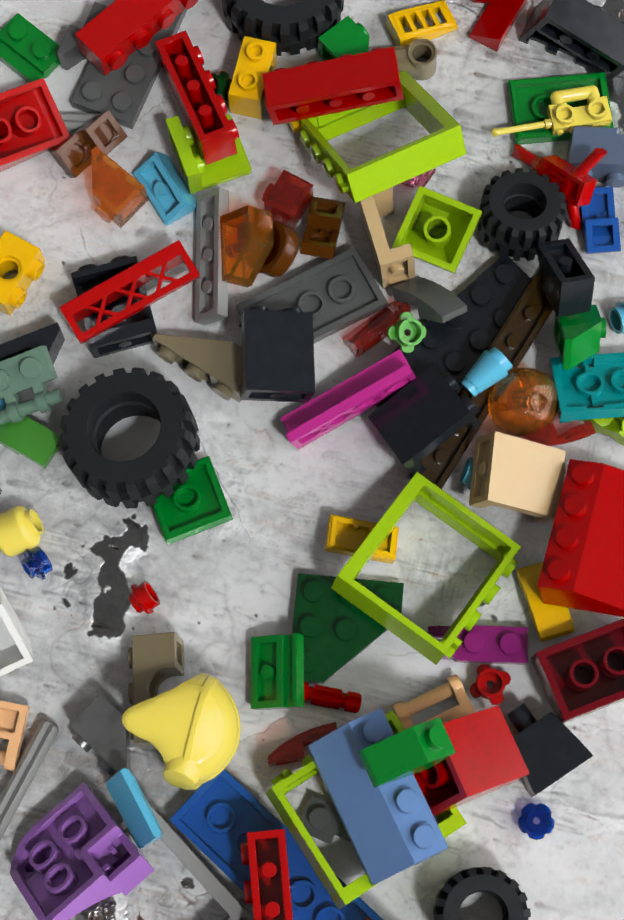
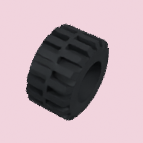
(523, 193)
(481, 880)

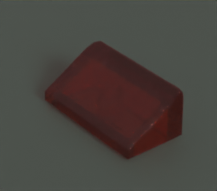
(374, 328)

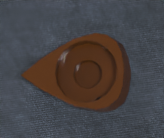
(283, 251)

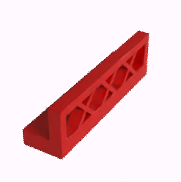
(125, 285)

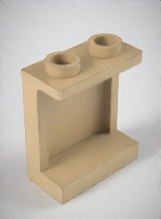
(392, 264)
(517, 475)

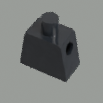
(546, 748)

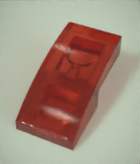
(550, 437)
(293, 751)

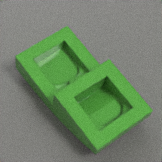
(30, 440)

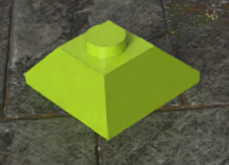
(438, 229)

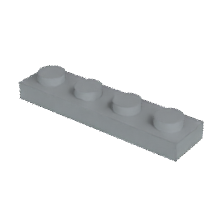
(210, 290)

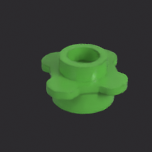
(416, 332)

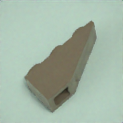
(205, 359)

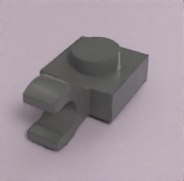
(323, 820)

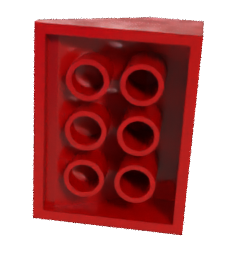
(587, 542)

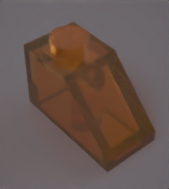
(115, 190)
(245, 244)

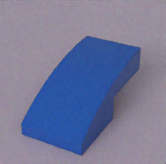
(599, 223)

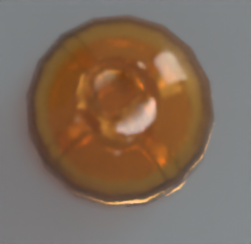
(523, 401)

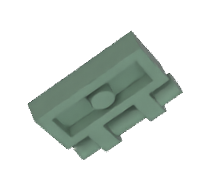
(22, 373)

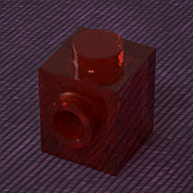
(288, 198)

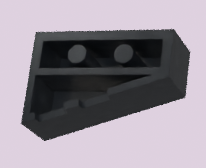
(579, 31)

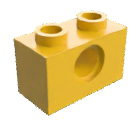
(247, 85)
(22, 257)

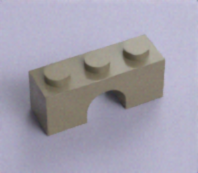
(153, 661)

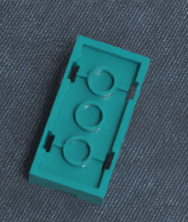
(590, 391)

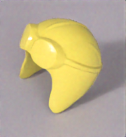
(192, 729)

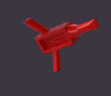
(573, 180)

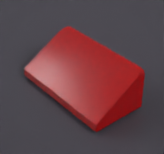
(497, 22)

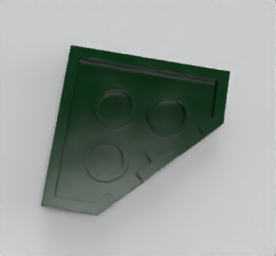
(335, 627)

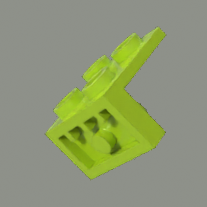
(193, 167)

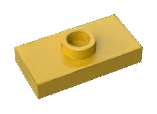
(347, 534)

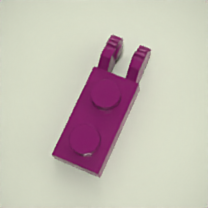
(489, 644)

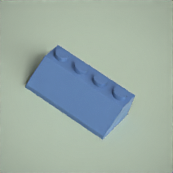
(386, 823)

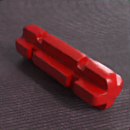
(332, 698)

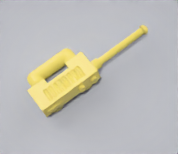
(564, 117)

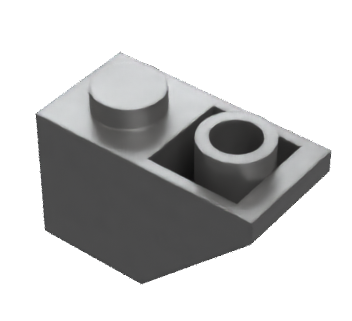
(103, 730)

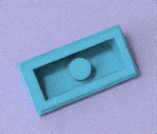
(165, 188)
(134, 808)

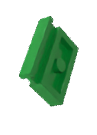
(27, 50)
(277, 671)

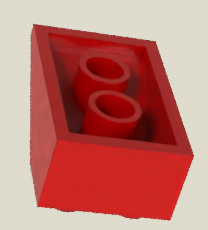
(28, 123)

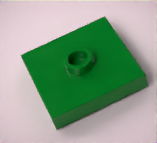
(194, 505)

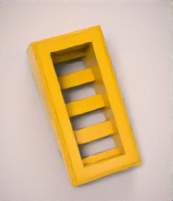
(407, 17)

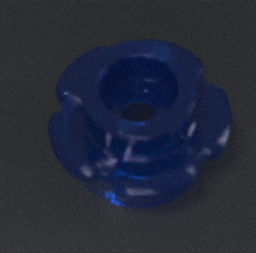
(36, 563)
(526, 823)

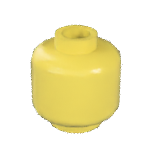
(19, 530)

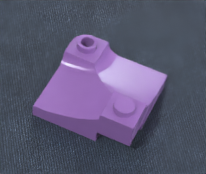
(76, 858)

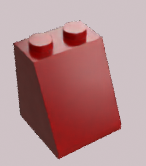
(482, 762)

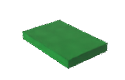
(531, 99)

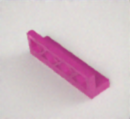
(348, 399)

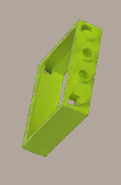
(396, 166)
(464, 522)
(286, 782)

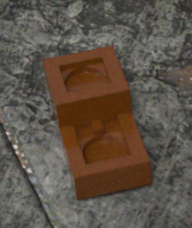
(75, 151)
(322, 228)

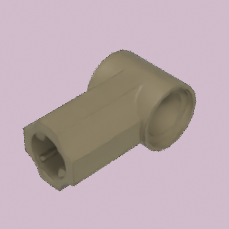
(408, 54)

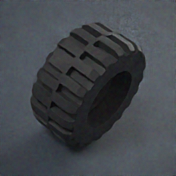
(288, 26)
(106, 404)

